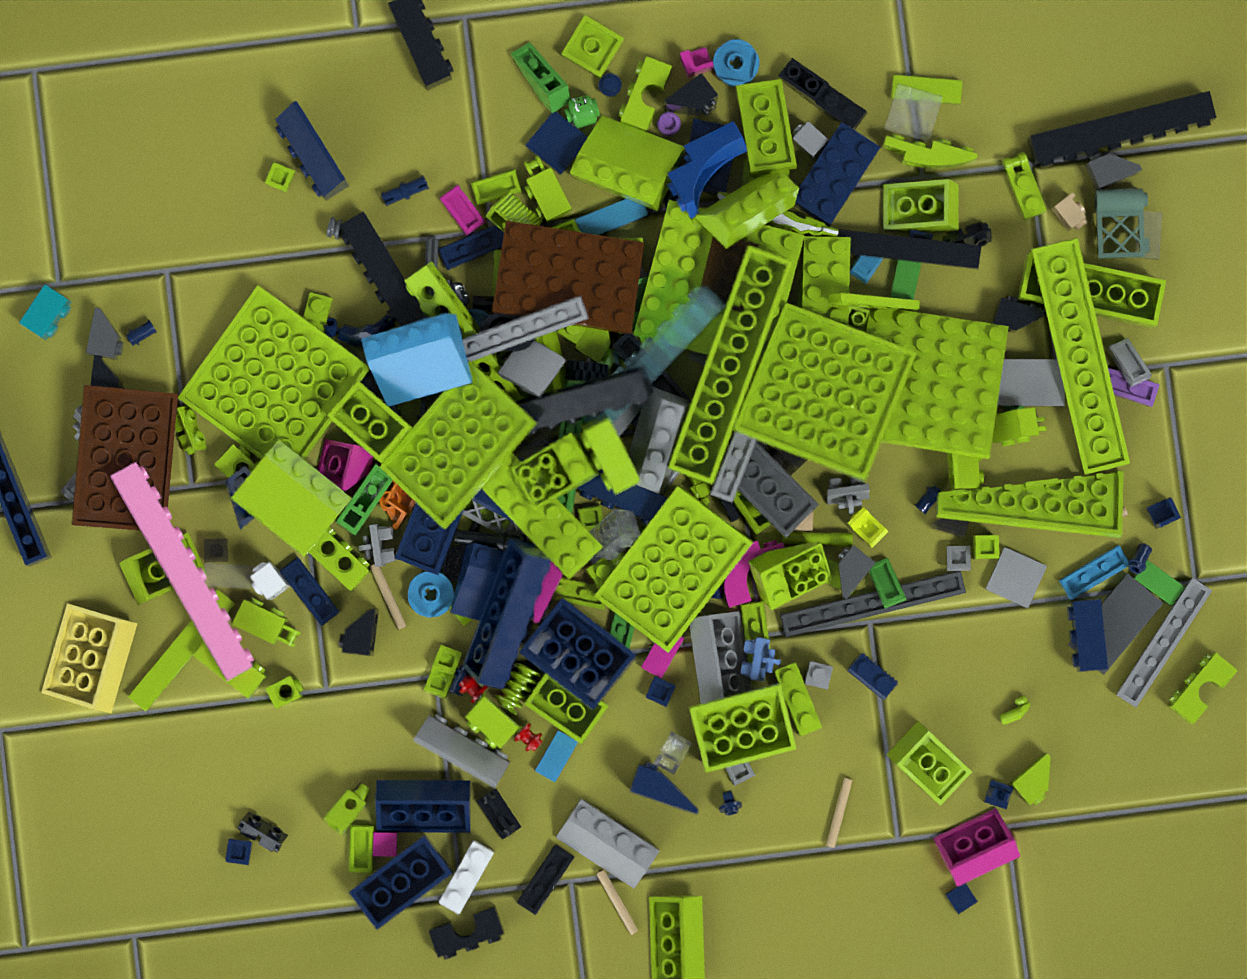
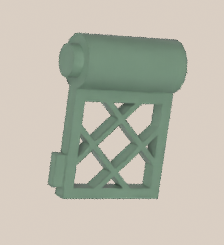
(1124, 204)

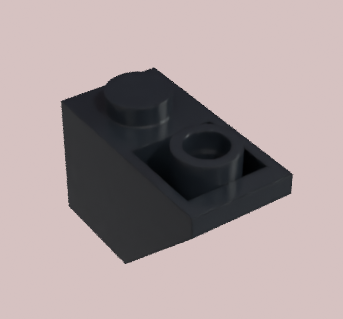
(1016, 315)

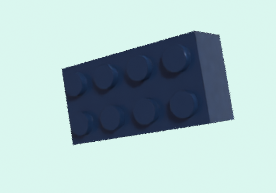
(835, 174)
(401, 882)

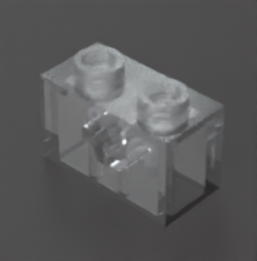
(615, 533)

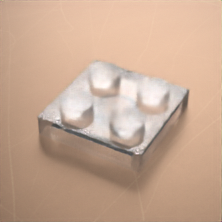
(913, 112)

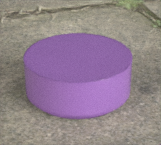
(668, 124)

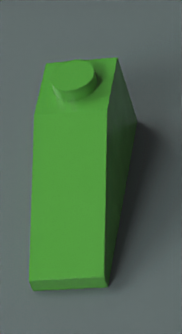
(542, 77)
(364, 501)

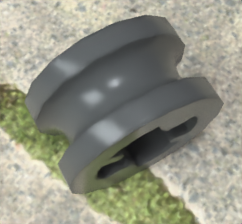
(334, 228)

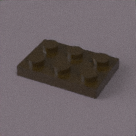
(723, 268)

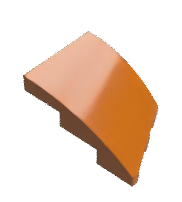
(397, 504)

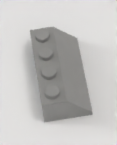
(657, 438)
(719, 655)
(461, 750)
(607, 843)

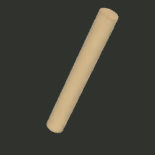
(388, 597)
(839, 812)
(617, 902)

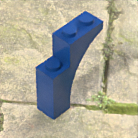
(702, 161)

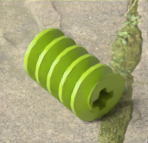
(517, 687)

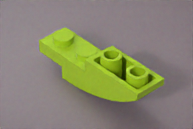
(939, 156)

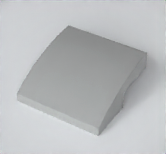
(532, 368)

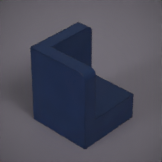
(1163, 512)

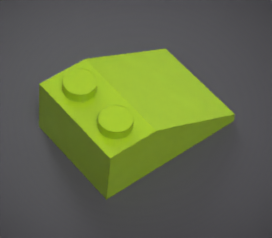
(921, 206)
(146, 575)
(929, 763)

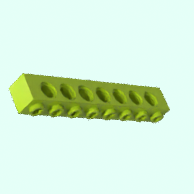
(445, 296)
(349, 578)

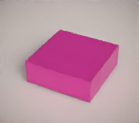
(385, 844)

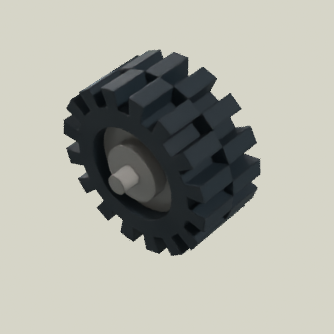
(585, 371)

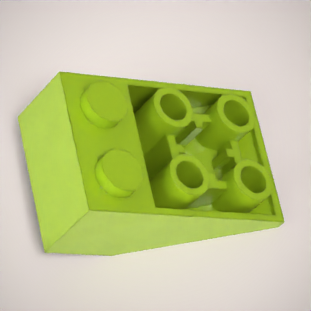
(555, 471)
(789, 572)

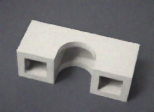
(466, 876)

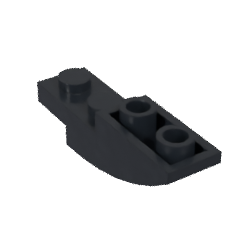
(821, 94)

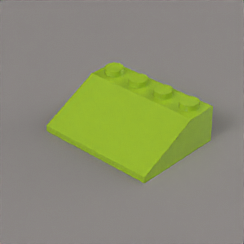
(627, 162)
(291, 498)
(742, 728)

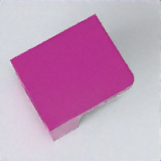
(696, 62)

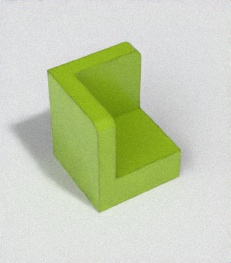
(985, 547)

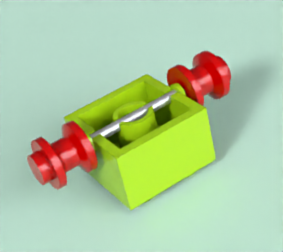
(494, 721)

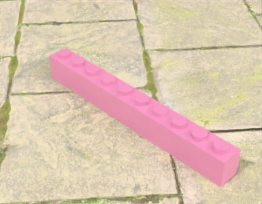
(181, 571)

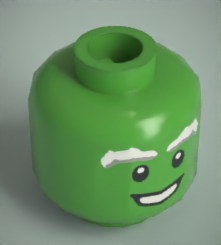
(582, 111)

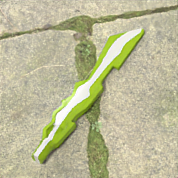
(800, 225)

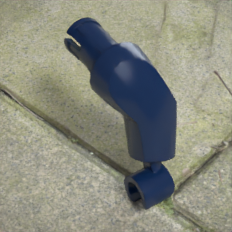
(354, 335)

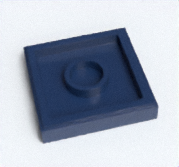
(557, 142)

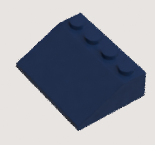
(578, 654)

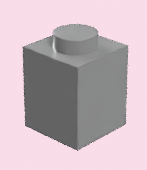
(809, 139)
(818, 675)

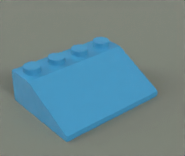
(418, 359)

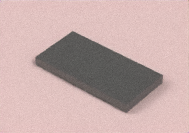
(775, 492)
(1125, 615)

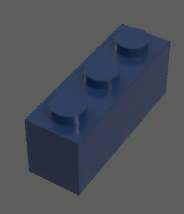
(1087, 635)

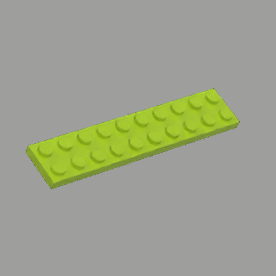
(1080, 355)

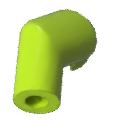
(1017, 713)

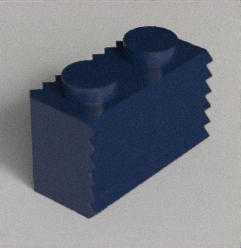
(872, 676)

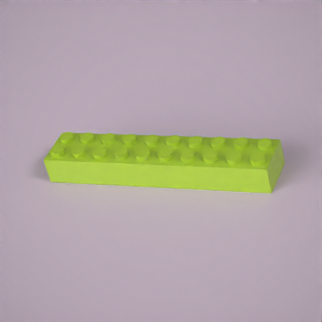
(730, 365)

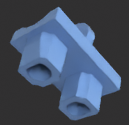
(762, 660)

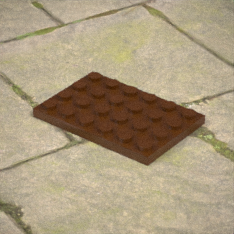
(555, 265)
(115, 433)

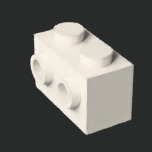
(268, 580)

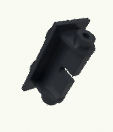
(977, 234)
(499, 814)
(254, 825)

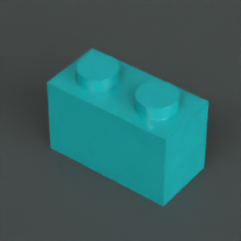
(46, 313)

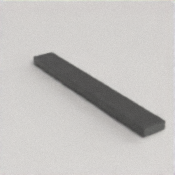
(870, 604)

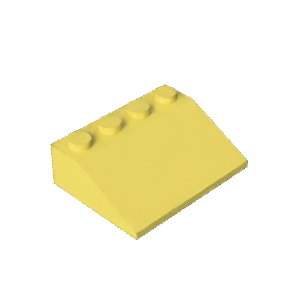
(89, 658)

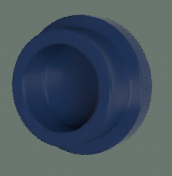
(610, 84)

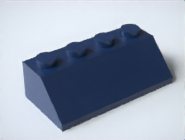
(311, 151)
(423, 806)

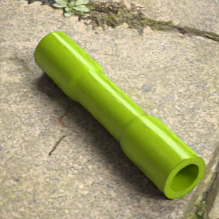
(831, 539)

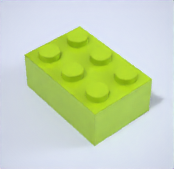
(369, 422)
(609, 454)
(564, 709)

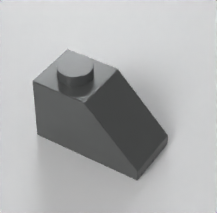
(1110, 169)
(103, 337)
(852, 569)

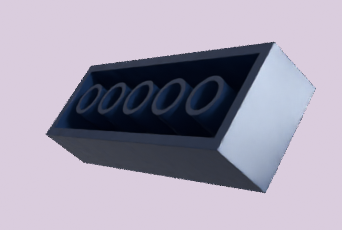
(506, 613)

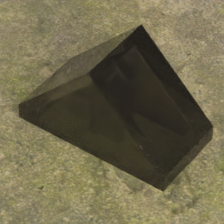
(950, 526)

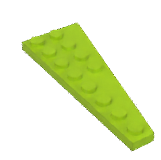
(1066, 505)

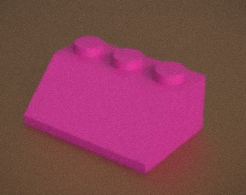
(977, 847)

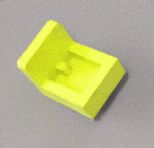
(867, 527)

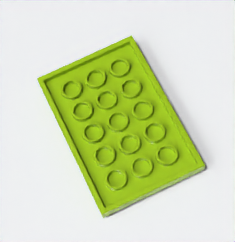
(458, 446)
(673, 568)

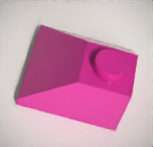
(344, 463)

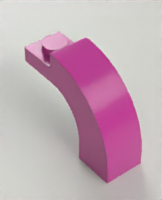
(735, 583)

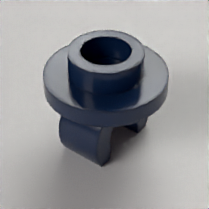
(730, 807)

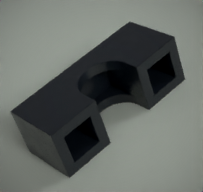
(448, 941)

